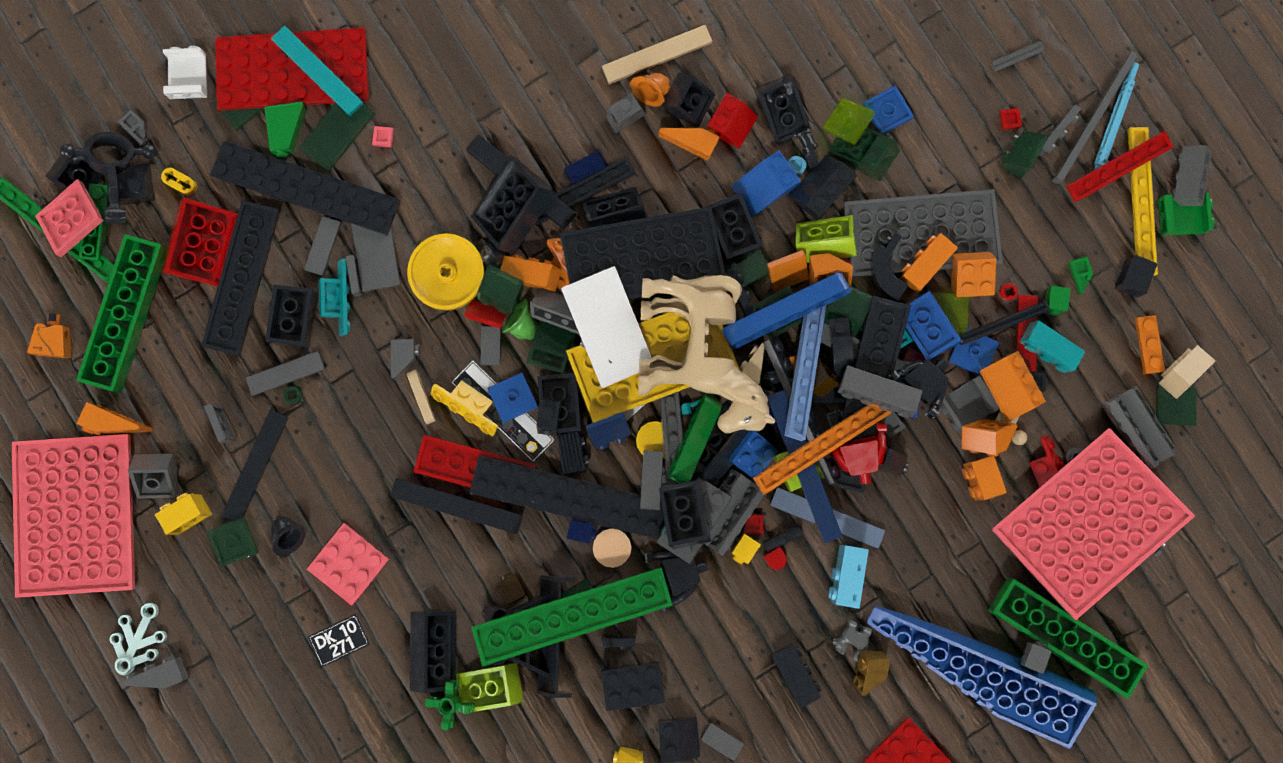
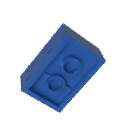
(931, 327)

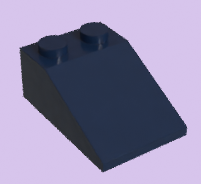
(609, 430)

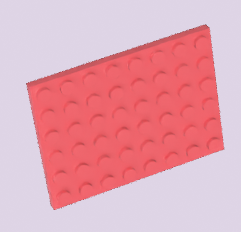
(73, 515)
(1092, 523)

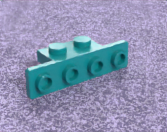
(334, 298)

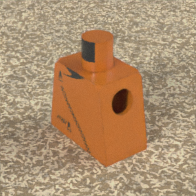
(51, 339)

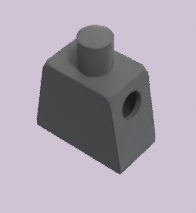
(625, 113)

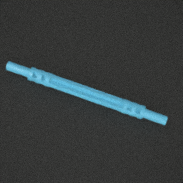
(1116, 117)

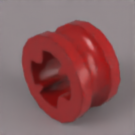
(1002, 294)

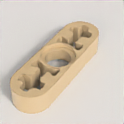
(421, 397)

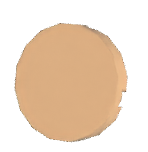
(612, 548)

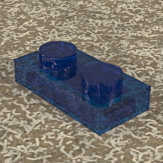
(585, 167)

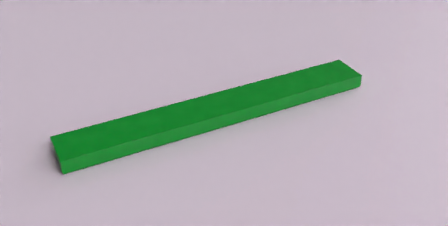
(29, 209)

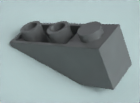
(160, 676)

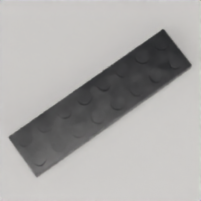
(240, 278)

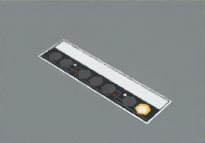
(521, 430)

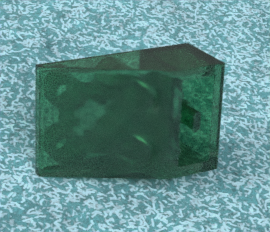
(869, 155)
(550, 348)

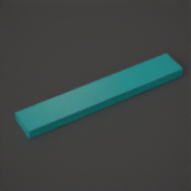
(317, 71)

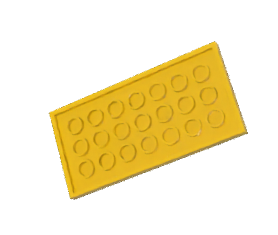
(664, 336)

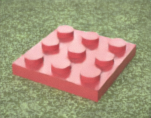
(69, 218)
(348, 564)

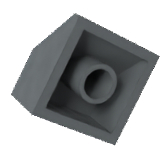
(154, 475)

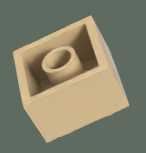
(1185, 371)

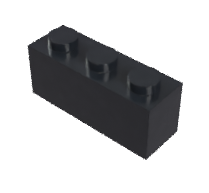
(796, 675)

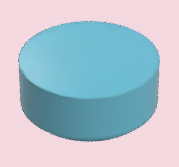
(798, 164)

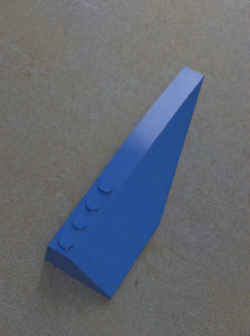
(994, 678)

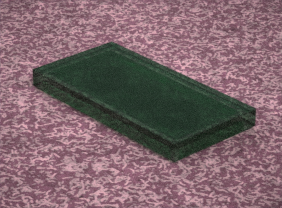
(335, 135)

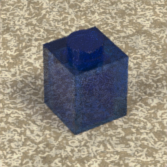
(581, 531)

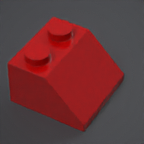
(732, 120)

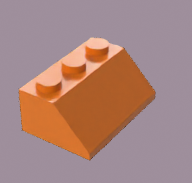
(1012, 386)

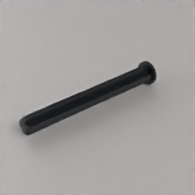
(1005, 322)

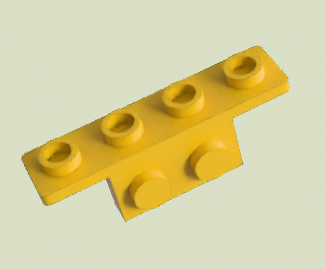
(467, 403)

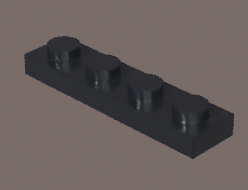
(744, 300)

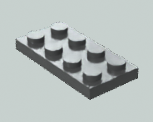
(715, 504)

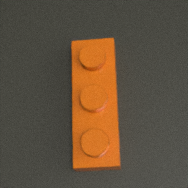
(1149, 344)

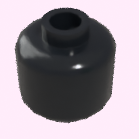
(769, 378)

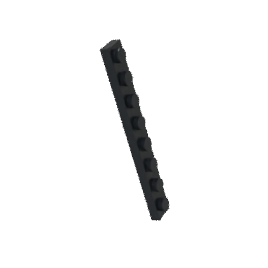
(784, 371)

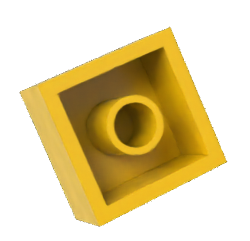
(183, 513)

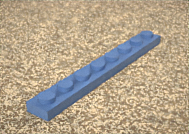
(805, 374)

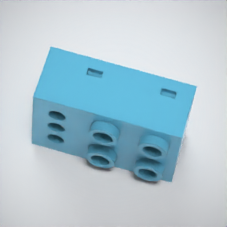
(848, 576)

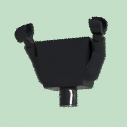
(928, 379)
(679, 575)

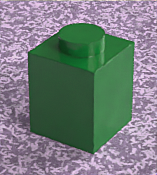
(1057, 299)

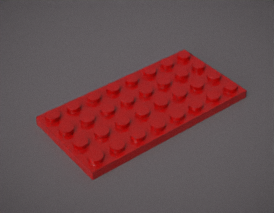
(259, 74)

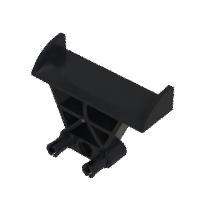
(547, 656)

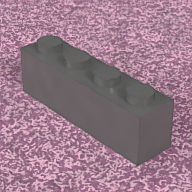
(879, 391)

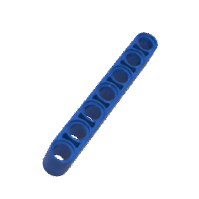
(786, 310)

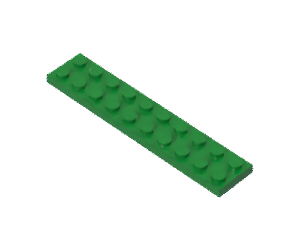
(571, 616)

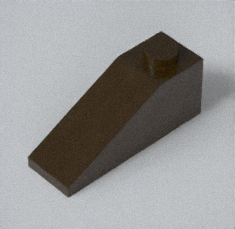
(825, 378)

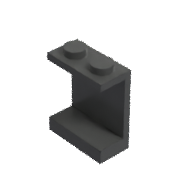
(968, 404)

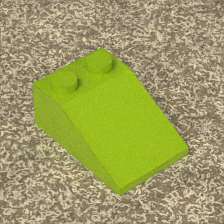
(491, 687)

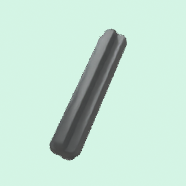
(1017, 56)

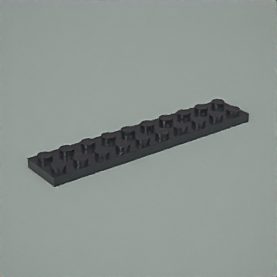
(305, 188)
(878, 356)
(564, 497)

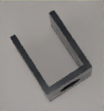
(1136, 276)

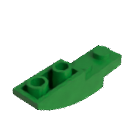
(93, 243)

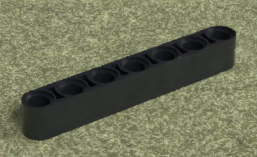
(495, 161)
(456, 506)

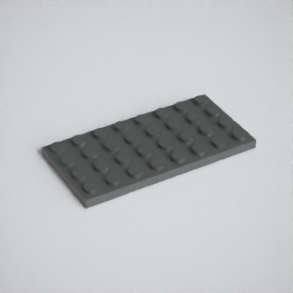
(962, 217)

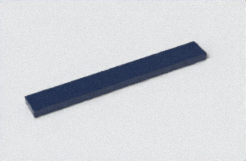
(809, 477)

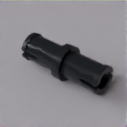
(782, 538)

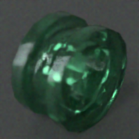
(292, 389)

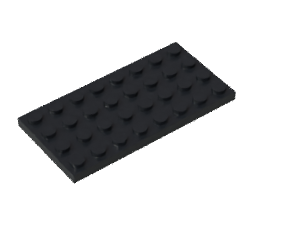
(648, 247)

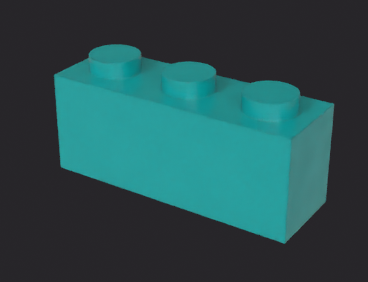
(1052, 347)

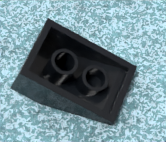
(782, 108)

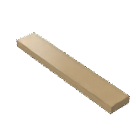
(657, 54)

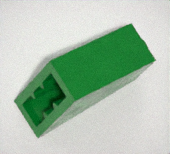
(284, 127)

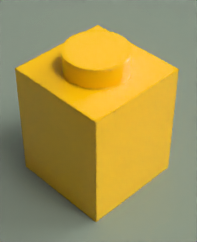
(745, 549)

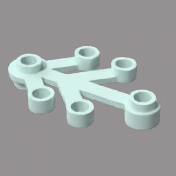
(135, 641)

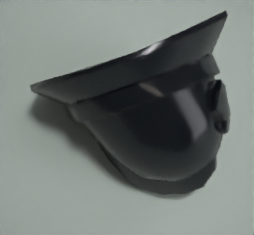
(490, 253)
(286, 535)

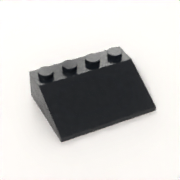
(512, 205)

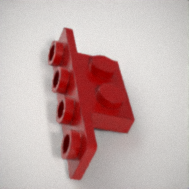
(1047, 466)

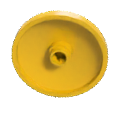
(445, 271)

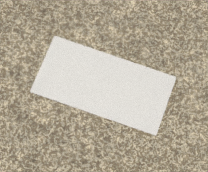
(607, 325)

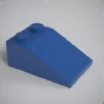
(766, 183)

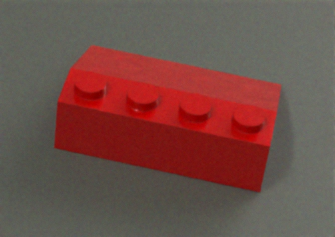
(199, 242)

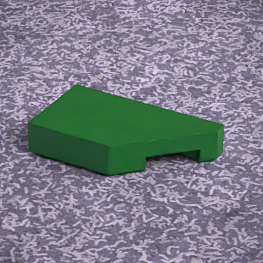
(1081, 273)

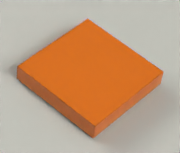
(788, 271)

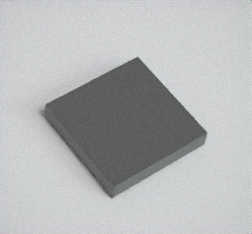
(220, 424)

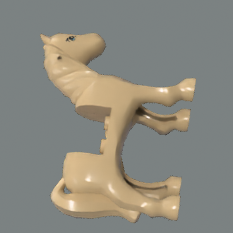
(703, 304)

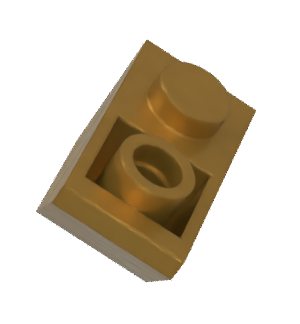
(871, 671)

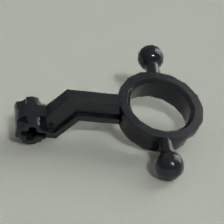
(114, 213)

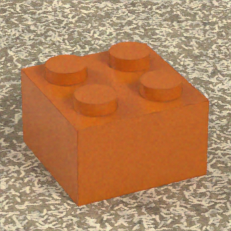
(973, 274)
(983, 478)

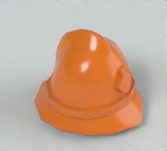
(650, 88)

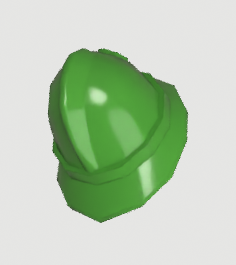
(521, 322)

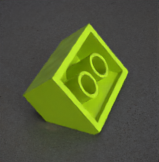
(827, 236)

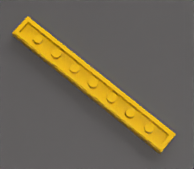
(1142, 201)

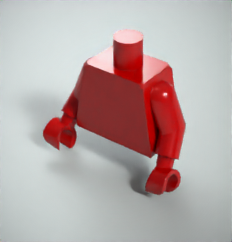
(863, 454)

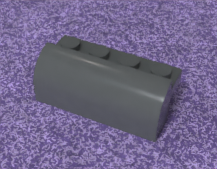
(1141, 427)
(744, 500)

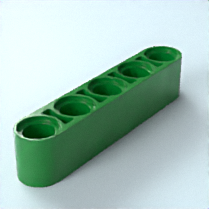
(694, 439)

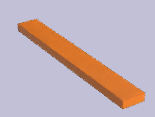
(819, 447)

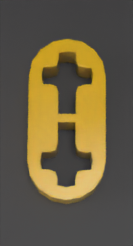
(177, 184)

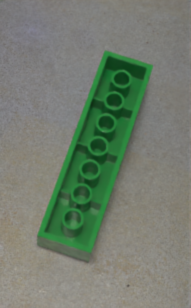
(122, 314)
(1068, 638)

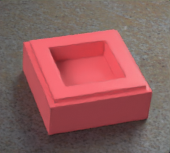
(383, 136)

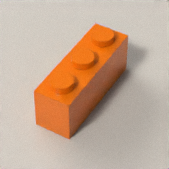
(928, 262)
(532, 272)

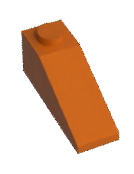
(695, 140)

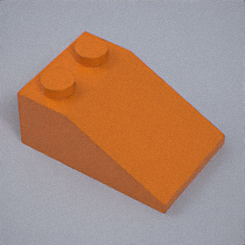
(100, 420)

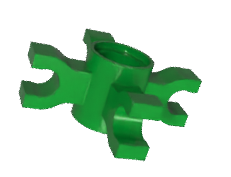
(442, 704)

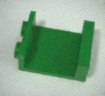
(1184, 219)

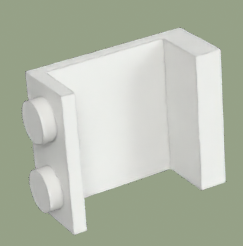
(186, 73)

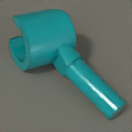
(686, 407)

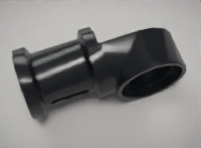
(809, 145)

